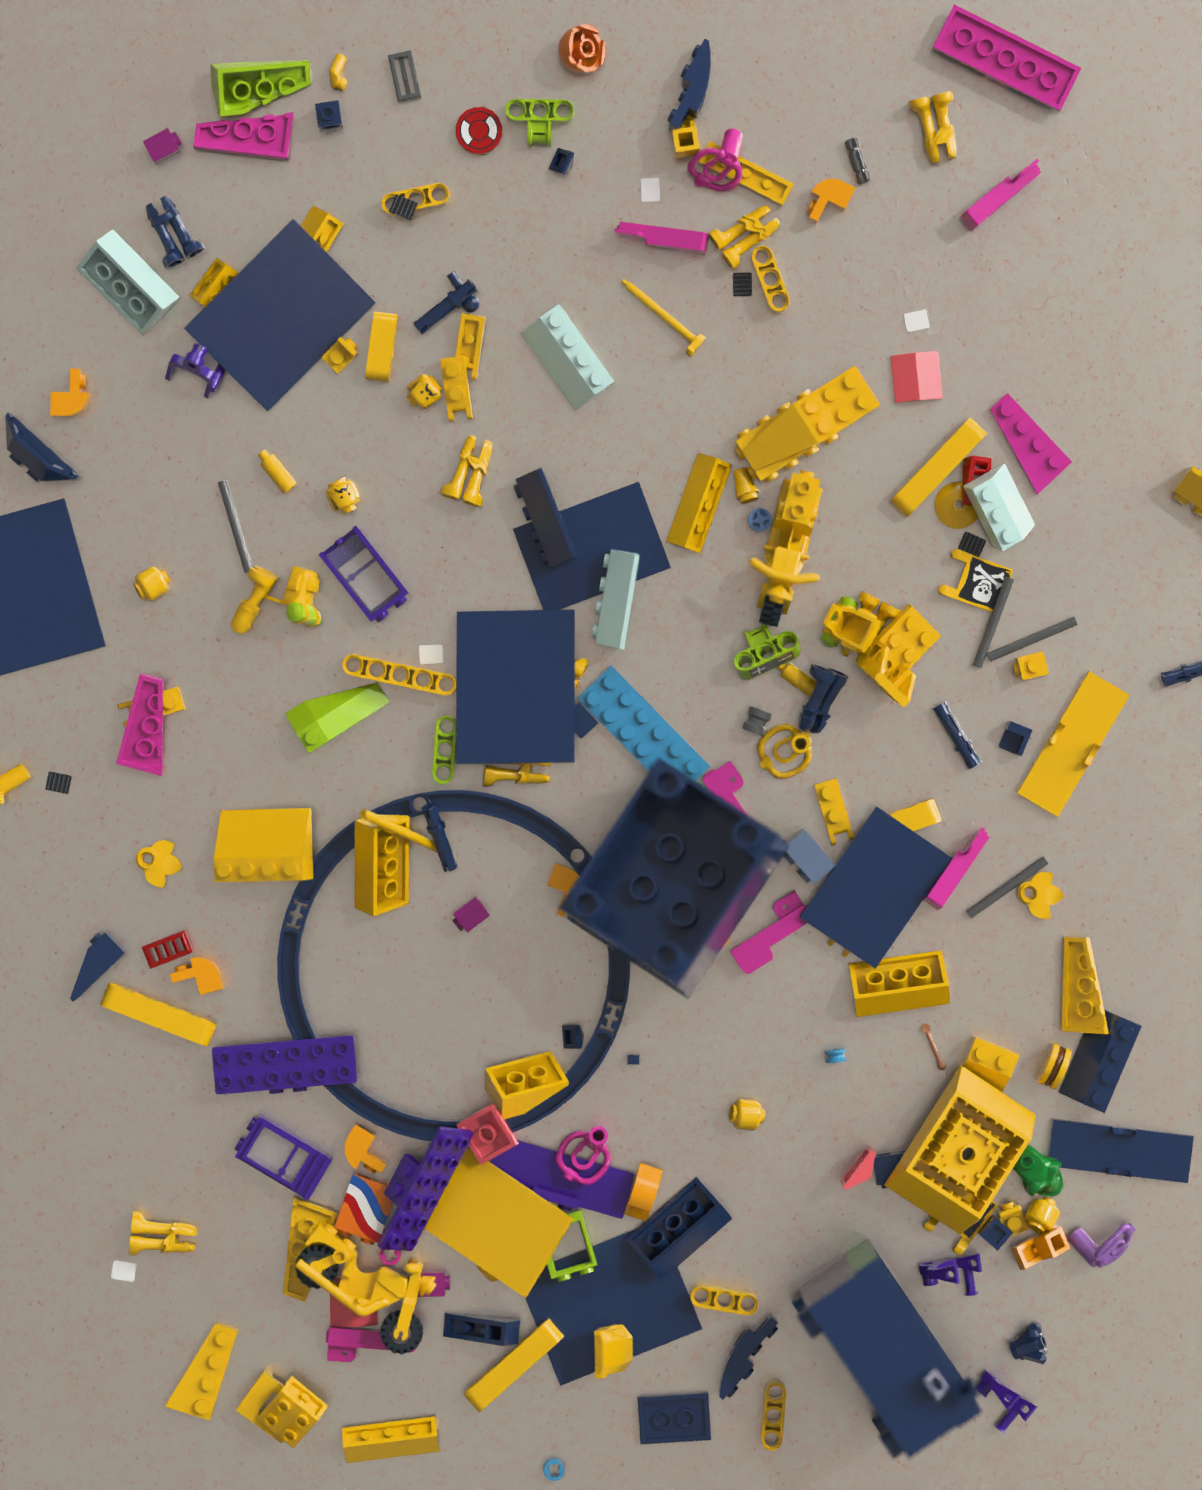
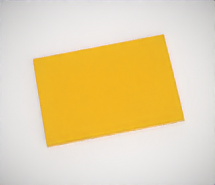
(498, 1223)

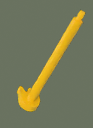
(695, 341)

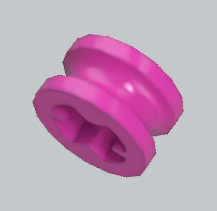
(392, 1261)

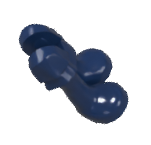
(173, 255)
(816, 710)

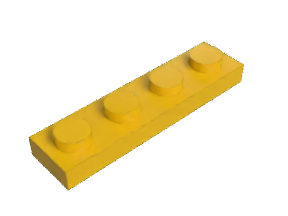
(754, 178)

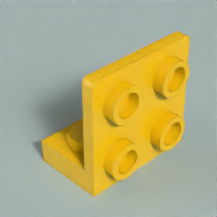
(212, 282)
(292, 1412)

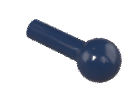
(470, 304)

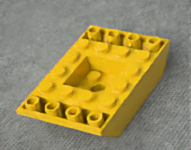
(933, 1167)

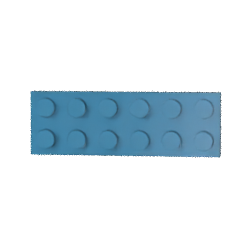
(639, 725)

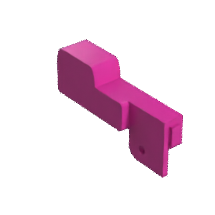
(999, 195)
(665, 237)
(719, 783)
(955, 870)
(756, 949)
(348, 1339)

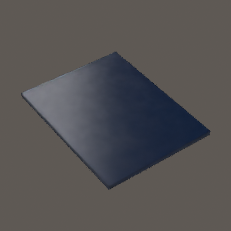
(279, 315)
(43, 590)
(515, 687)
(616, 1292)

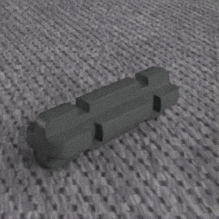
(857, 160)

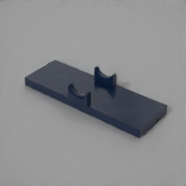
(1121, 1150)

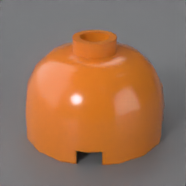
(581, 49)

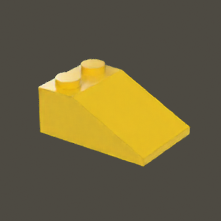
(524, 1083)

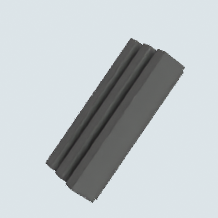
(399, 56)

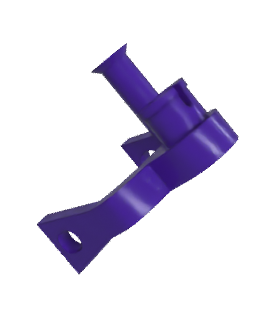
(195, 364)
(939, 1270)
(1017, 1403)

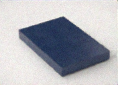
(674, 1418)

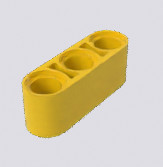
(426, 194)
(771, 267)
(381, 346)
(918, 815)
(714, 1292)
(773, 1426)

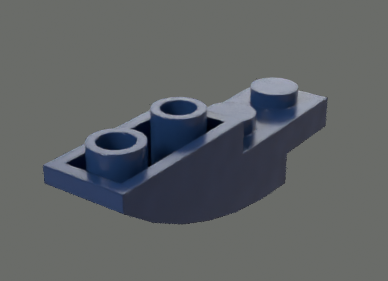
(696, 81)
(738, 1363)

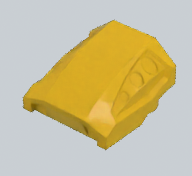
(612, 1350)

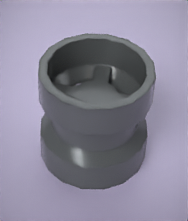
(756, 721)

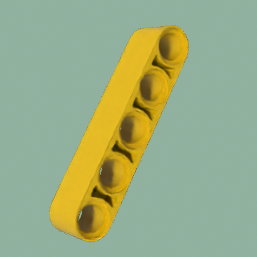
(938, 467)
(390, 667)
(158, 1014)
(513, 1365)

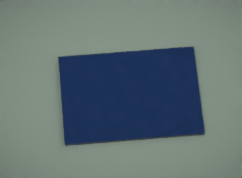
(594, 527)
(875, 887)

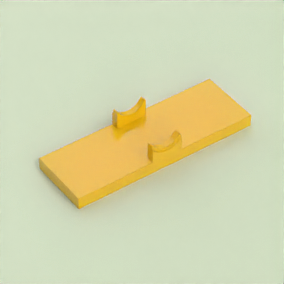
(1073, 744)

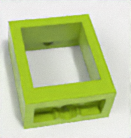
(584, 1268)

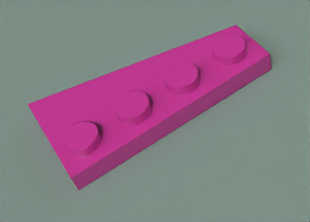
(256, 137)
(1030, 444)
(143, 733)

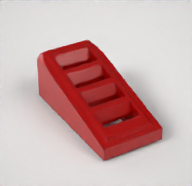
(969, 470)
(184, 940)

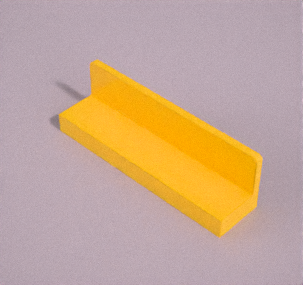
(321, 227)
(699, 502)
(390, 1439)

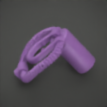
(1106, 1252)

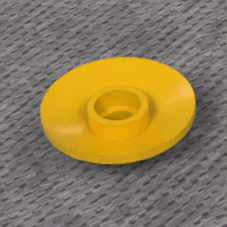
(946, 509)

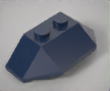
(35, 455)

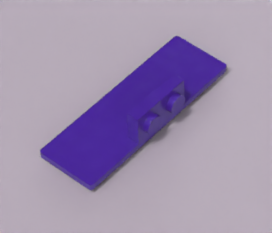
(284, 1065)
(538, 1171)
(419, 1185)

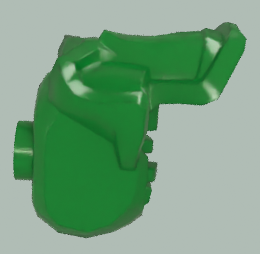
(1039, 1173)

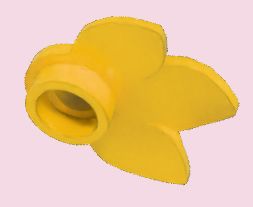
(162, 862)
(1043, 894)

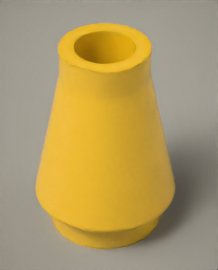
(745, 488)

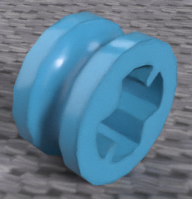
(835, 1055)
(546, 1470)

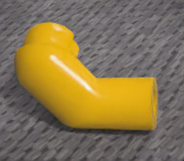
(335, 72)

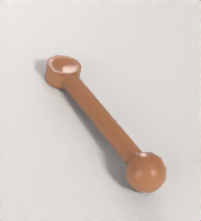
(925, 1028)

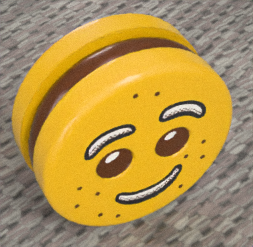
(1054, 1066)

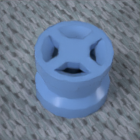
(760, 516)

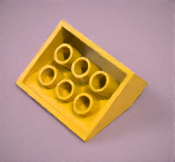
(264, 845)

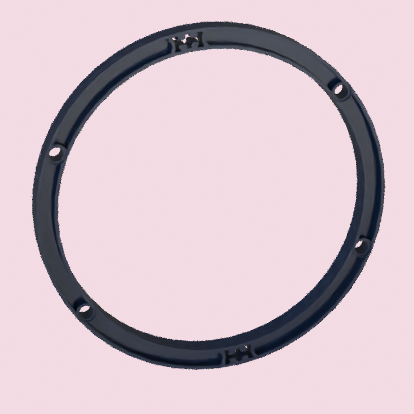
(291, 941)

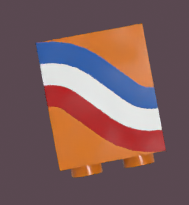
(364, 1209)

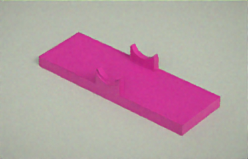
(1006, 58)

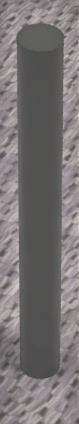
(235, 525)
(993, 622)
(1031, 639)
(1007, 887)

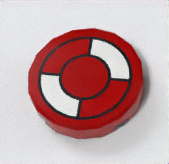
(479, 130)

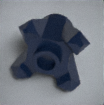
(1030, 1345)

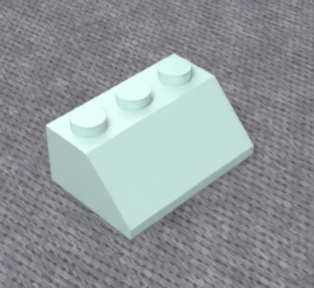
(1000, 507)

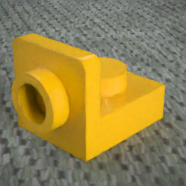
(340, 354)
(1030, 666)
(1012, 1217)

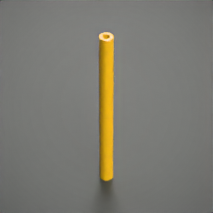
(397, 829)

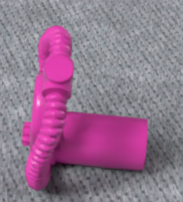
(726, 155)
(596, 1142)

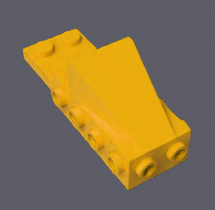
(804, 425)

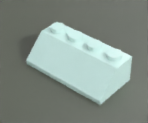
(127, 282)
(567, 357)
(616, 599)

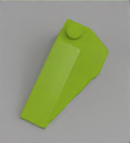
(247, 85)
(328, 716)

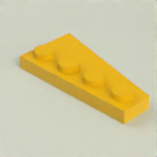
(1081, 991)
(303, 1218)
(202, 1380)

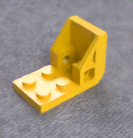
(896, 651)

